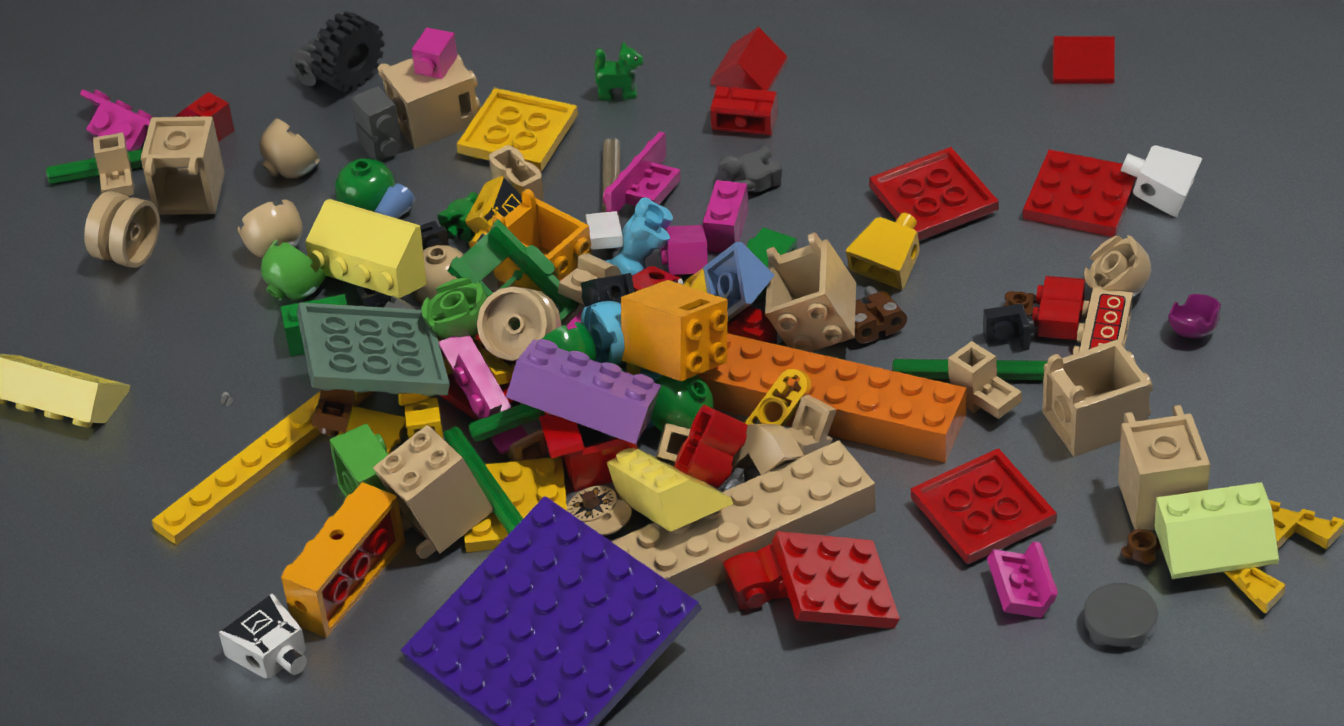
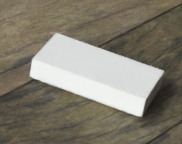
(604, 230)

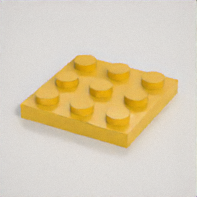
(520, 121)
(525, 486)

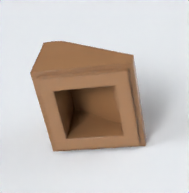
(528, 448)

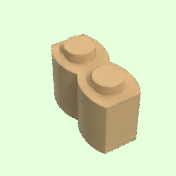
(519, 173)

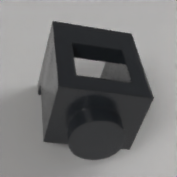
(607, 289)

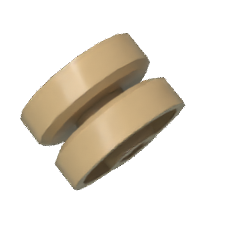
(121, 229)
(502, 313)

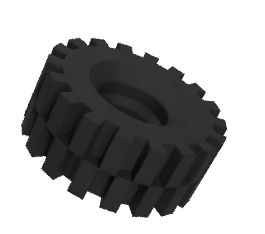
(347, 51)

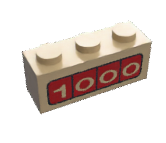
(1106, 319)

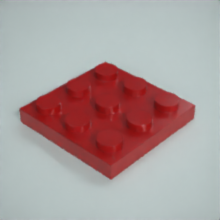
(935, 191)
(1080, 193)
(983, 505)
(835, 580)

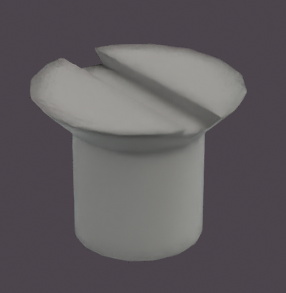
(226, 399)

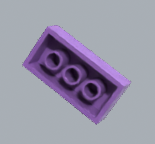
(583, 390)

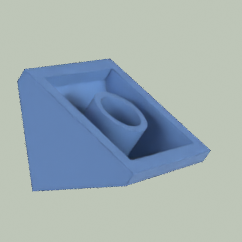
(736, 277)

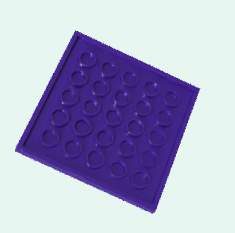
(551, 625)

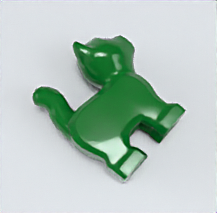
(617, 74)
(455, 217)

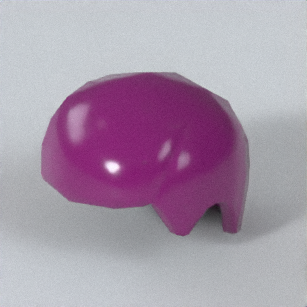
(1196, 317)

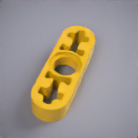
(782, 387)

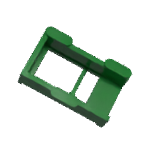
(498, 246)

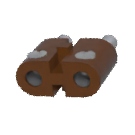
(877, 315)

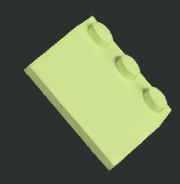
(1216, 530)

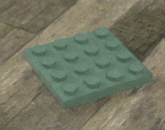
(371, 349)

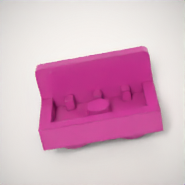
(1023, 580)

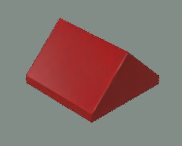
(1083, 59)
(751, 63)
(590, 466)

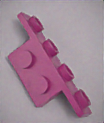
(117, 118)
(643, 178)
(479, 385)

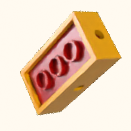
(343, 559)

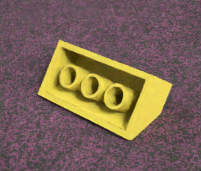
(367, 249)
(58, 390)
(662, 490)

